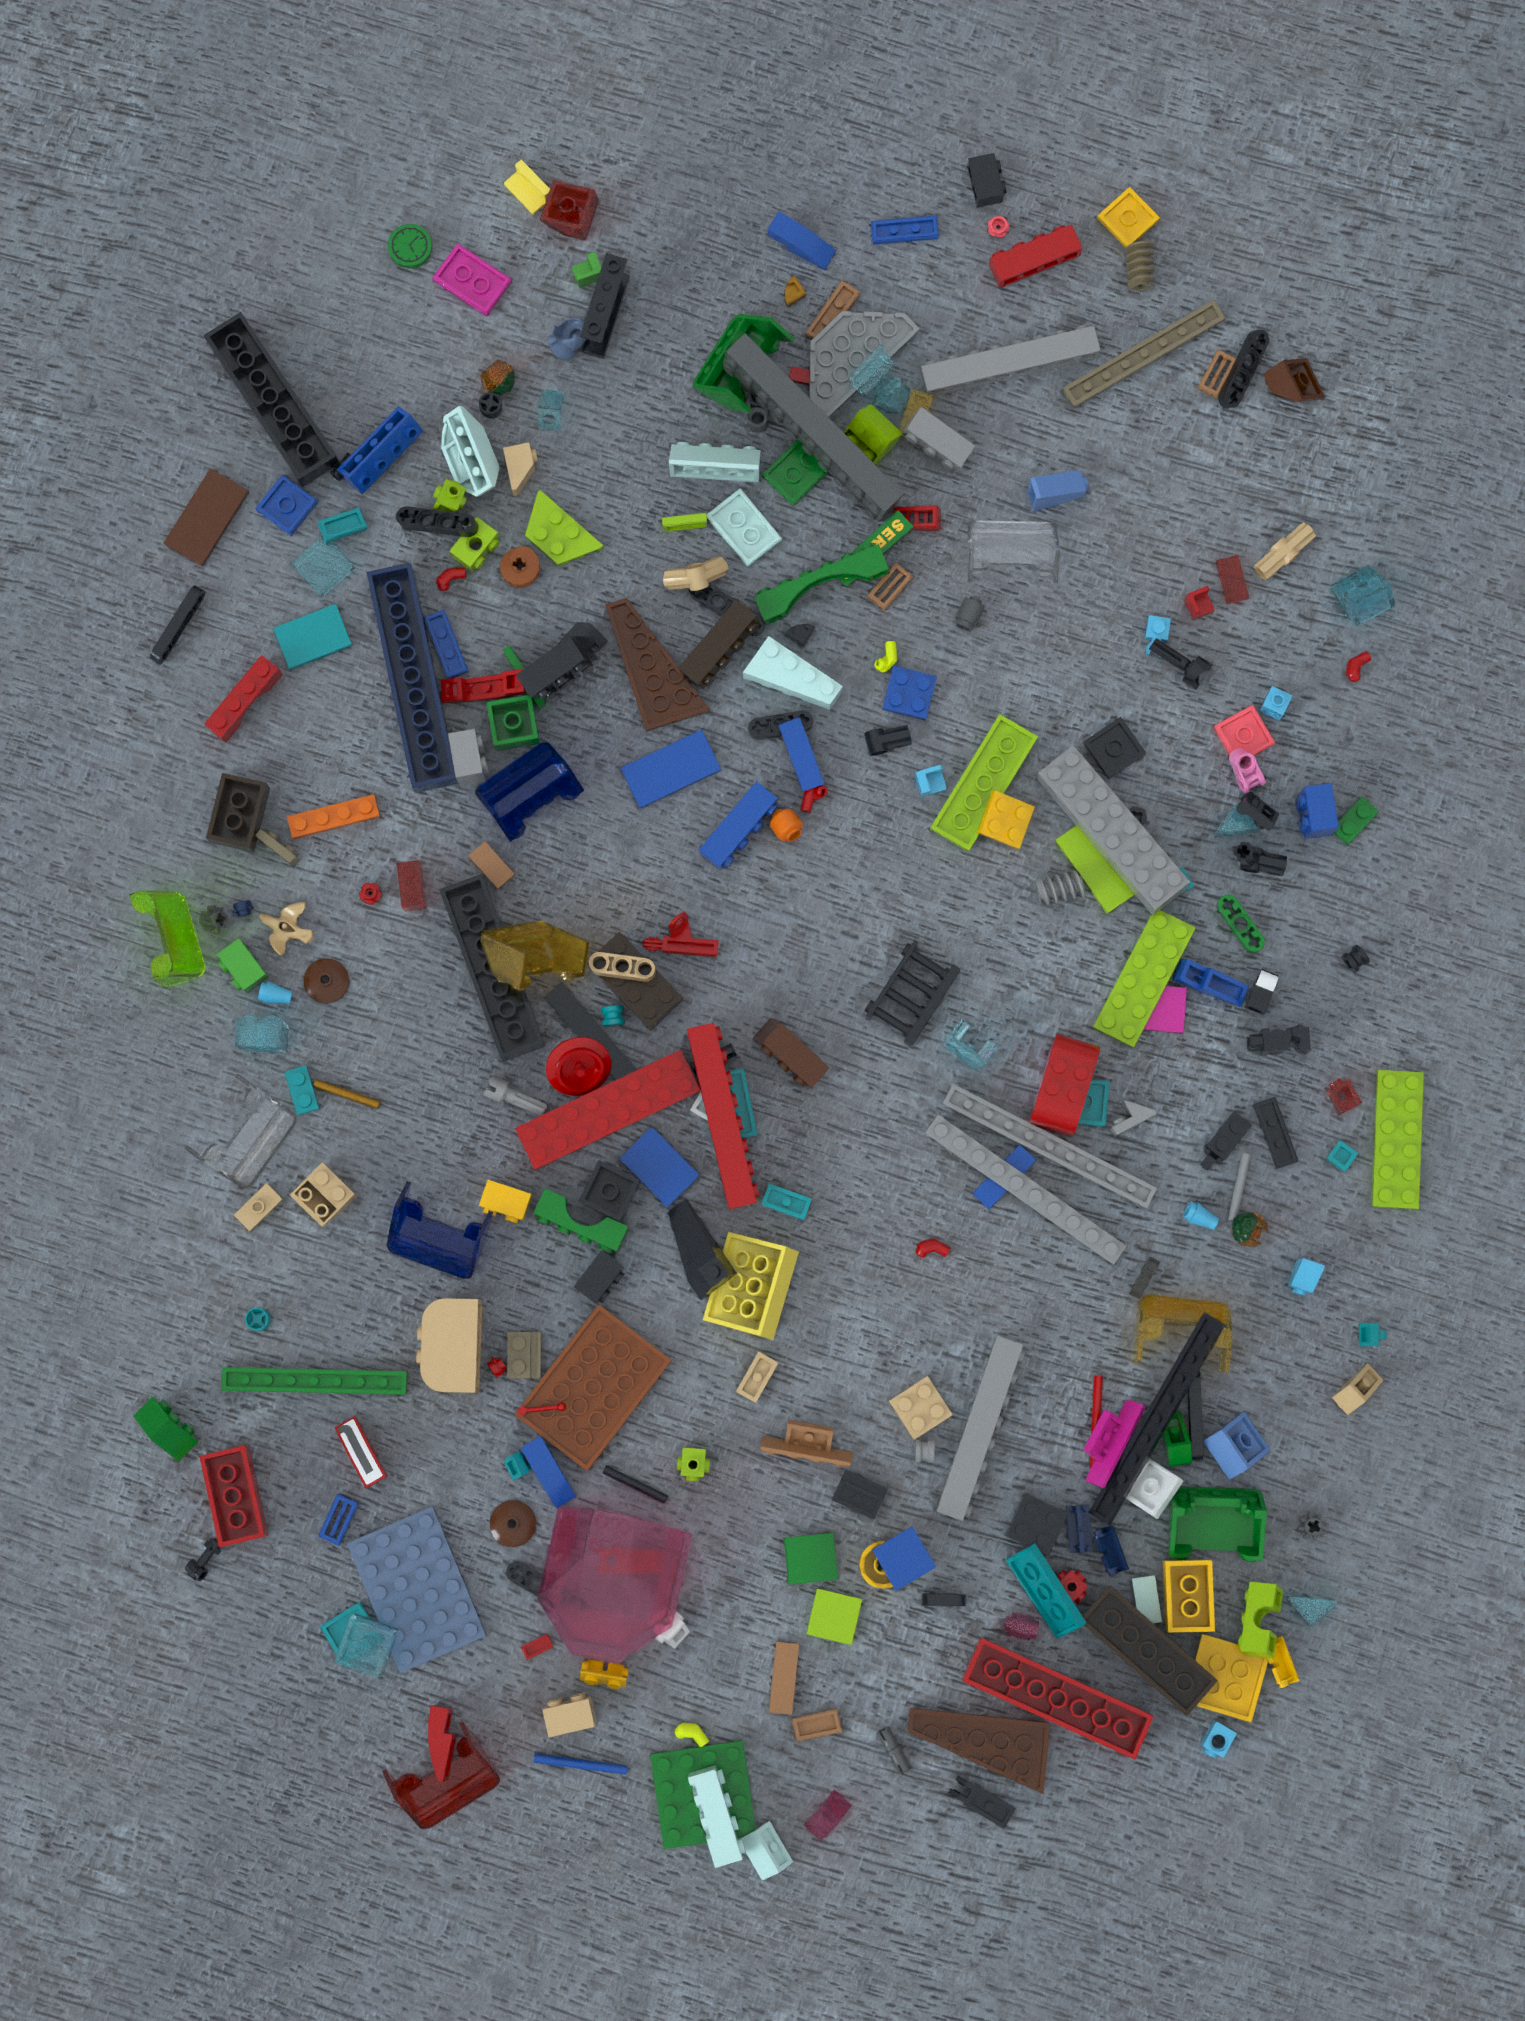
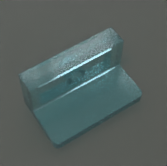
(871, 371)

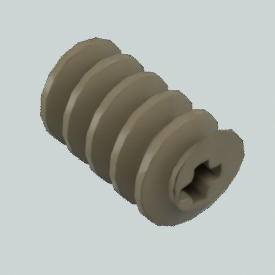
(1138, 267)

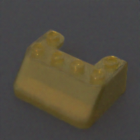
(533, 950)

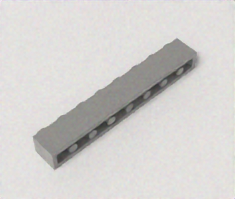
(1010, 361)
(979, 1428)

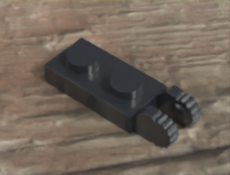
(984, 1803)

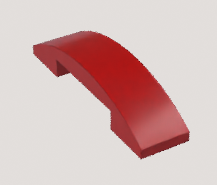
(481, 688)

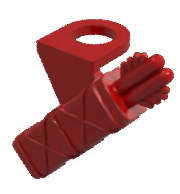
(681, 941)

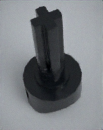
(1192, 669)

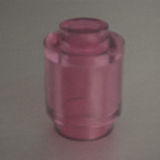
(1021, 1626)

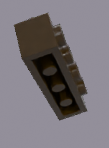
(720, 644)

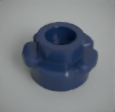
(242, 908)

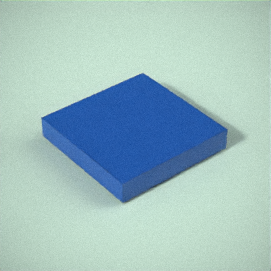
(286, 505)
(904, 1558)

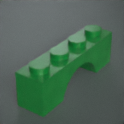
(607, 1233)

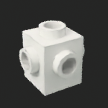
(676, 1633)

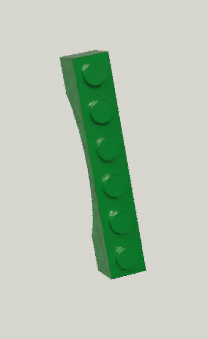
(865, 565)

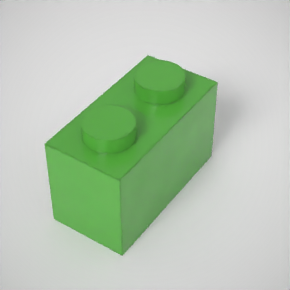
(242, 965)

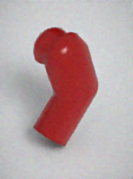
(448, 575)
(1354, 666)
(812, 795)
(931, 1245)

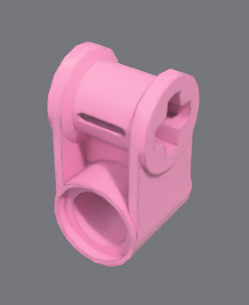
(1248, 774)

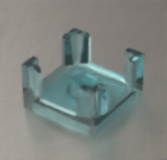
(965, 1050)

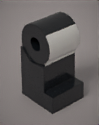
(1262, 992)

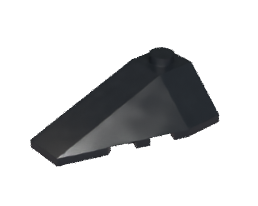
(700, 1254)

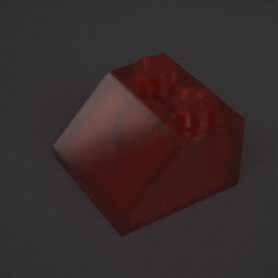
(570, 209)

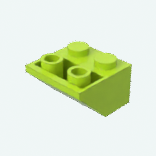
(872, 433)

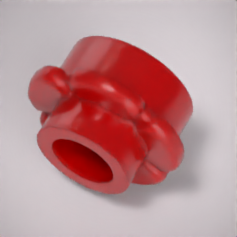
(370, 899)
(496, 1367)

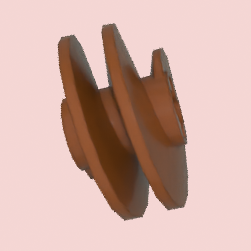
(529, 572)

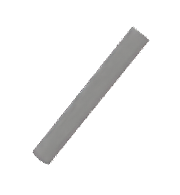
(1239, 1186)

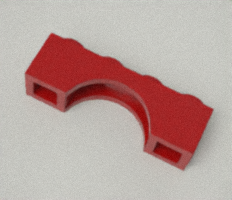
(254, 683)

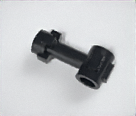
(197, 1569)

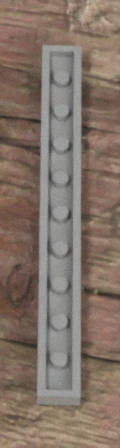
(1049, 1146)
(1025, 1189)

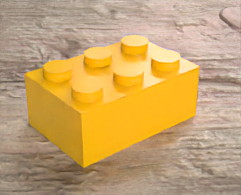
(1188, 1595)

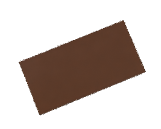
(206, 517)

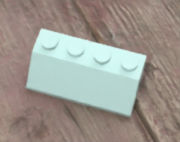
(714, 462)

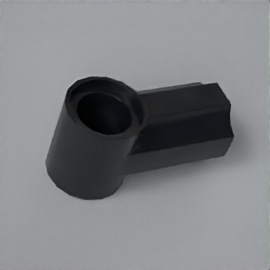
(881, 741)

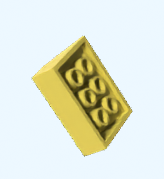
(758, 1291)

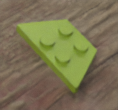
(558, 533)

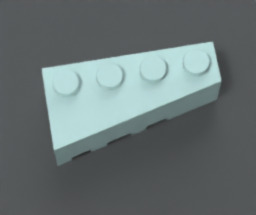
(785, 671)
(715, 1816)

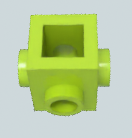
(449, 496)
(699, 1456)

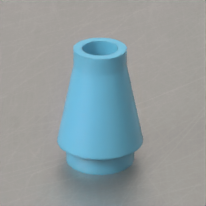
(273, 993)
(1199, 1215)

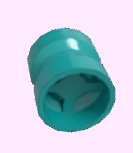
(254, 1319)

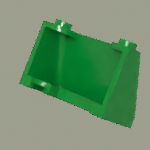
(1217, 1521)

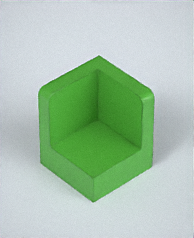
(587, 271)

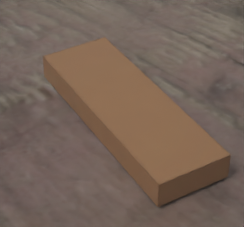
(840, 300)
(784, 1677)

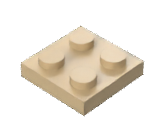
(920, 1407)

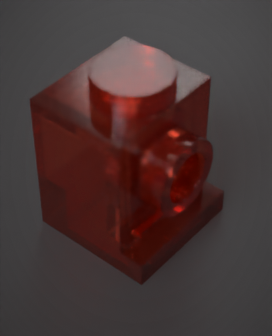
(1351, 1097)

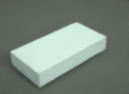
(1147, 1597)

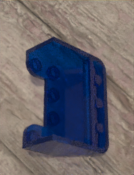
(526, 787)

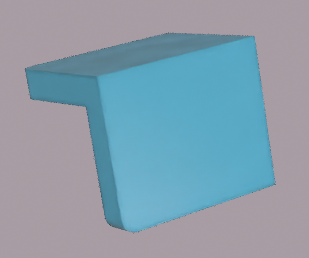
(930, 781)

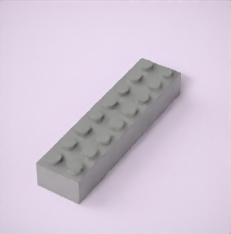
(1113, 830)

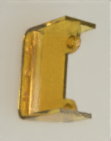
(1156, 1310)

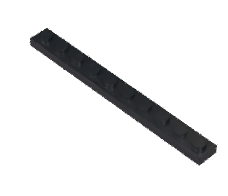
(1157, 1418)

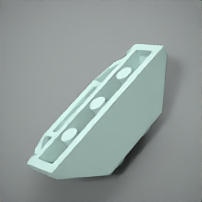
(469, 452)

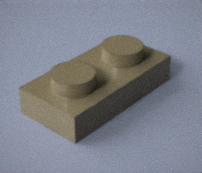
(285, 852)

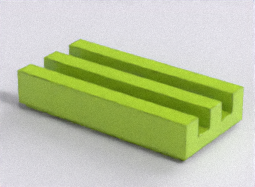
(684, 522)

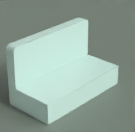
(766, 1851)

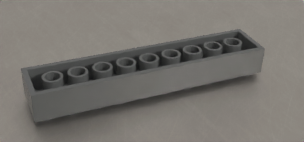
(812, 428)

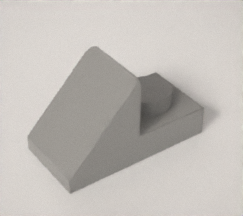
(1137, 1115)

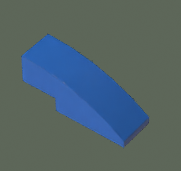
(801, 240)
(801, 754)
(1210, 982)
(548, 1471)

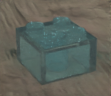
(261, 1034)
(366, 1645)

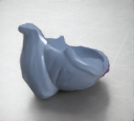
(566, 338)

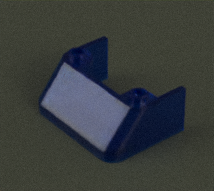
(434, 1242)

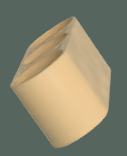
(612, 961)

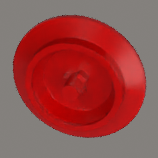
(578, 1066)

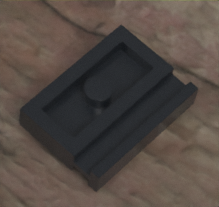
(859, 1494)

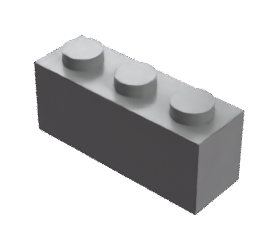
(937, 439)

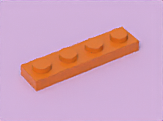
(333, 816)

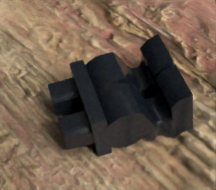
(1278, 1040)

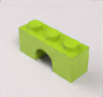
(1260, 1600)

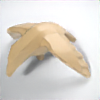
(286, 927)

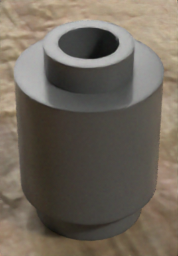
(969, 613)

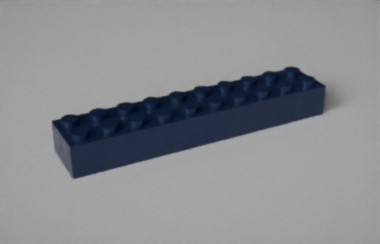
(412, 677)

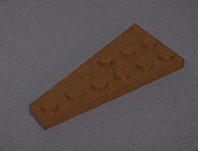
(1000, 1744)

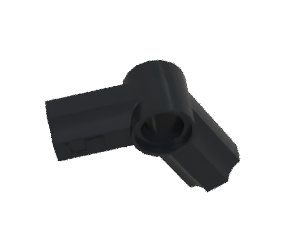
(1256, 860)

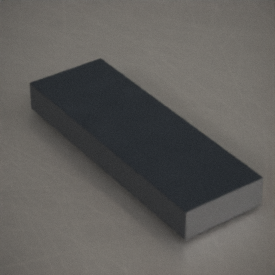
(1275, 1133)

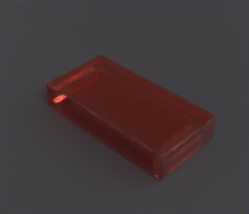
(1232, 579)

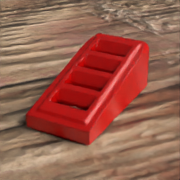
(926, 510)

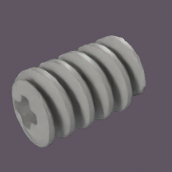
(1060, 887)

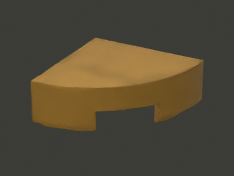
(793, 292)

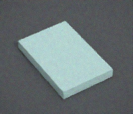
(743, 527)

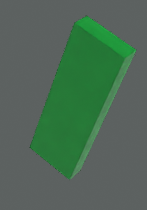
(516, 665)

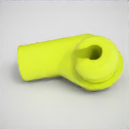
(885, 663)
(691, 1730)

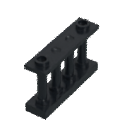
(605, 306)
(934, 994)

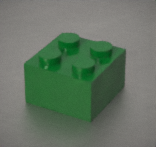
(513, 722)

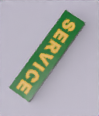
(886, 536)

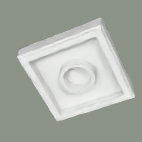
(1154, 1488)

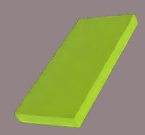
(1094, 869)

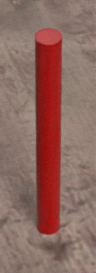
(1096, 1405)

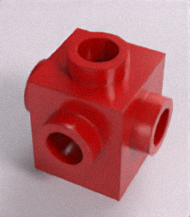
(1077, 1578)

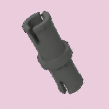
(894, 1750)

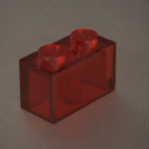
(411, 885)

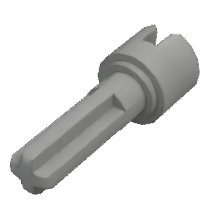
(504, 1092)

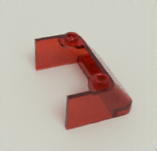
(431, 1800)

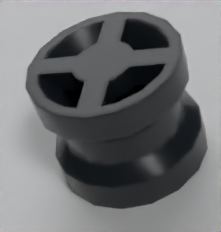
(490, 400)
(1355, 958)

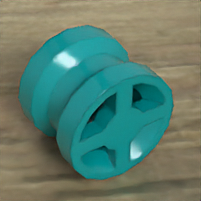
(612, 1016)

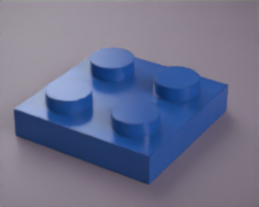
(909, 693)

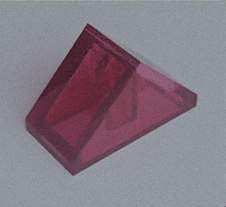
(827, 1815)

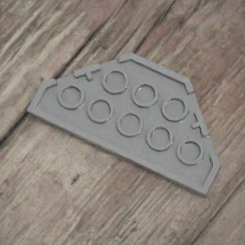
(845, 346)

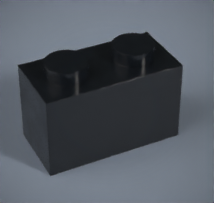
(985, 180)
(599, 1278)

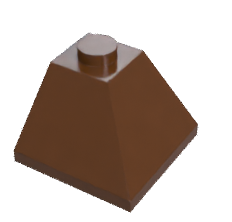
(1294, 380)

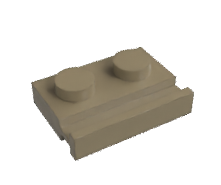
(524, 1355)

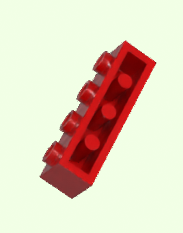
(1035, 256)

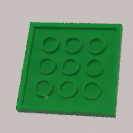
(674, 1795)

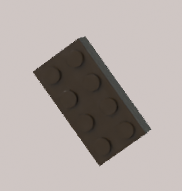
(646, 1000)

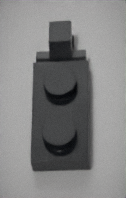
(1225, 1140)

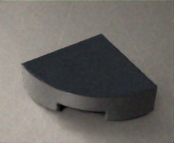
(800, 633)

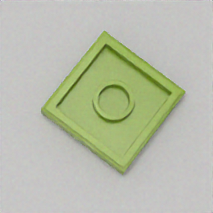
(834, 1616)

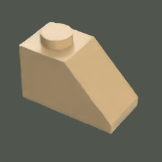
(520, 465)
(1357, 1389)

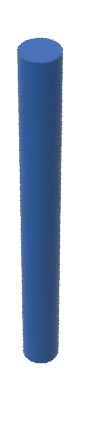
(580, 1763)

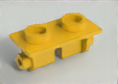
(1284, 1669)
(594, 1674)

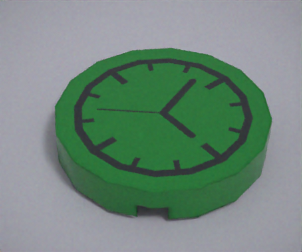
(409, 246)

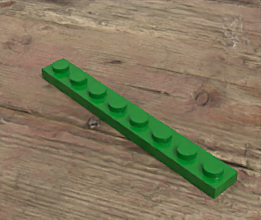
(314, 1381)

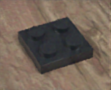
(1114, 748)

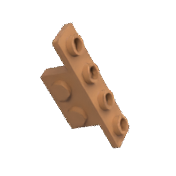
(807, 1442)

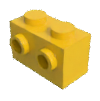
(506, 1201)

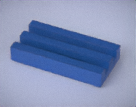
(347, 1501)

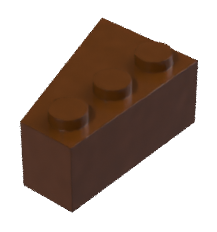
(790, 1053)

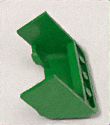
(712, 377)

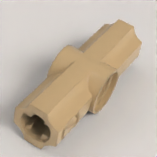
(1284, 551)

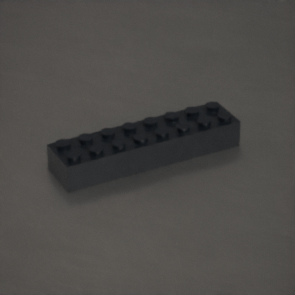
(271, 399)
(504, 1007)

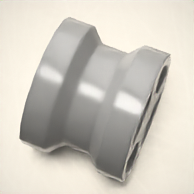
(924, 1451)

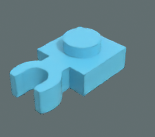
(1157, 628)

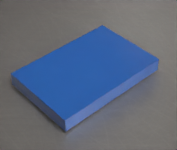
(659, 1167)

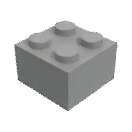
(467, 757)

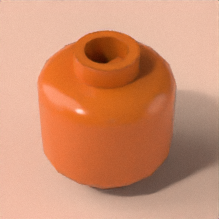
(786, 825)

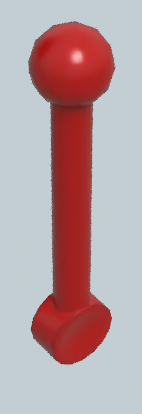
(522, 1410)

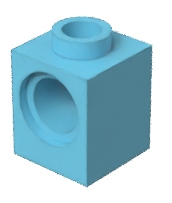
(1275, 703)
(1214, 1729)

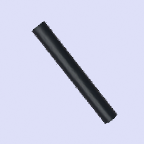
(635, 1484)

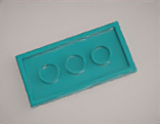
(1045, 1591)

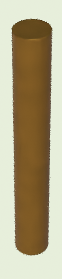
(342, 1092)

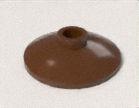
(330, 991)
(521, 1514)

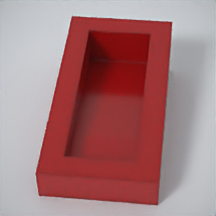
(799, 375)
(536, 1646)

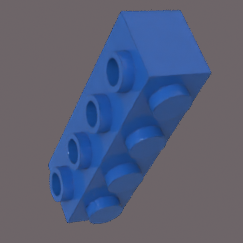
(380, 450)
(738, 826)

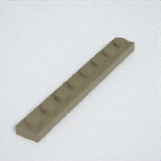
(1143, 354)

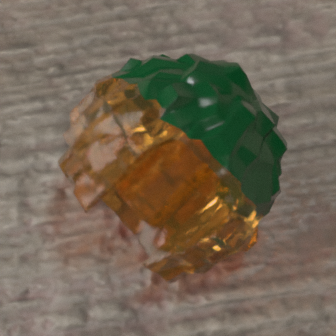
(498, 378)
(1246, 1227)

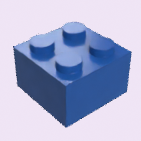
(1317, 811)

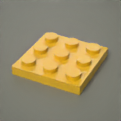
(1237, 1677)

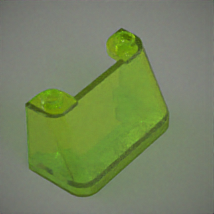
(182, 951)

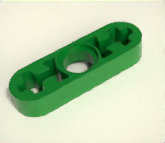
(1237, 906)

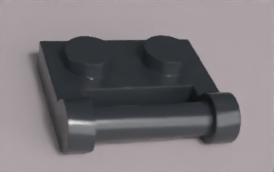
(1257, 809)

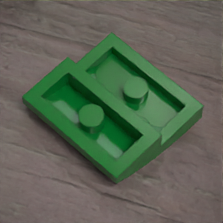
(810, 1558)

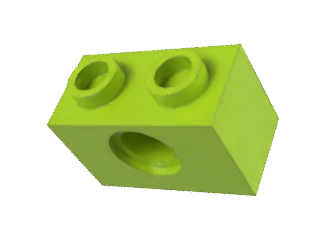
(472, 558)

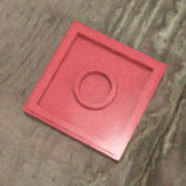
(1244, 731)

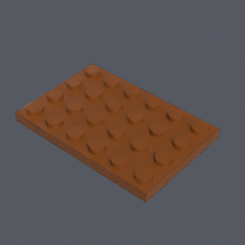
(600, 1381)

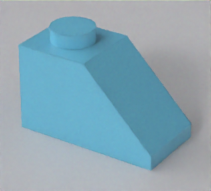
(1305, 1276)

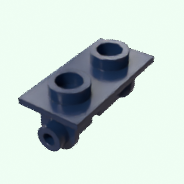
(1079, 1528)
(1110, 1546)

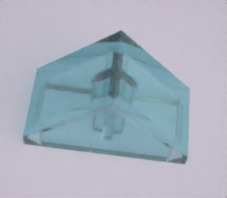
(1236, 824)
(1311, 1609)

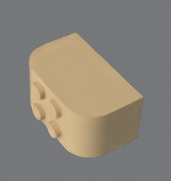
(451, 1345)

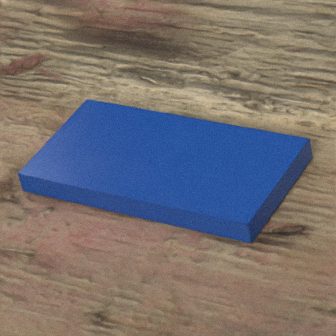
(670, 769)

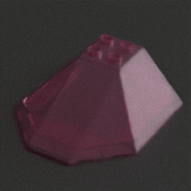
(611, 1581)

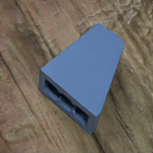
(1056, 489)

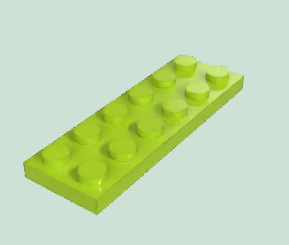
(989, 770)
(1144, 978)
(1397, 1139)

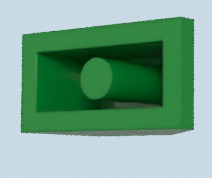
(1177, 1442)

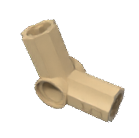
(695, 575)

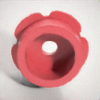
(998, 221)

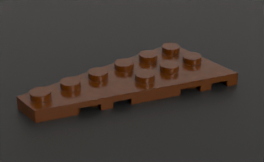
(656, 680)

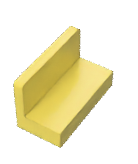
(527, 188)

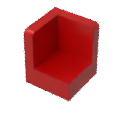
(1199, 603)

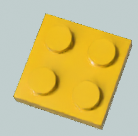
(1128, 217)
(1005, 819)

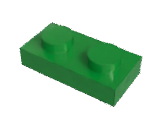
(1355, 820)

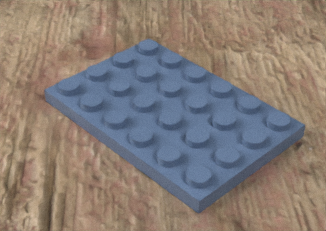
(417, 1588)

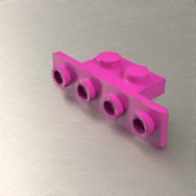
(1110, 1440)

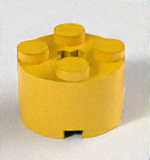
(868, 1568)

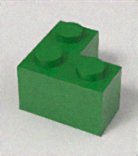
(165, 1428)

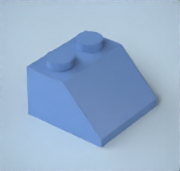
(1236, 1445)

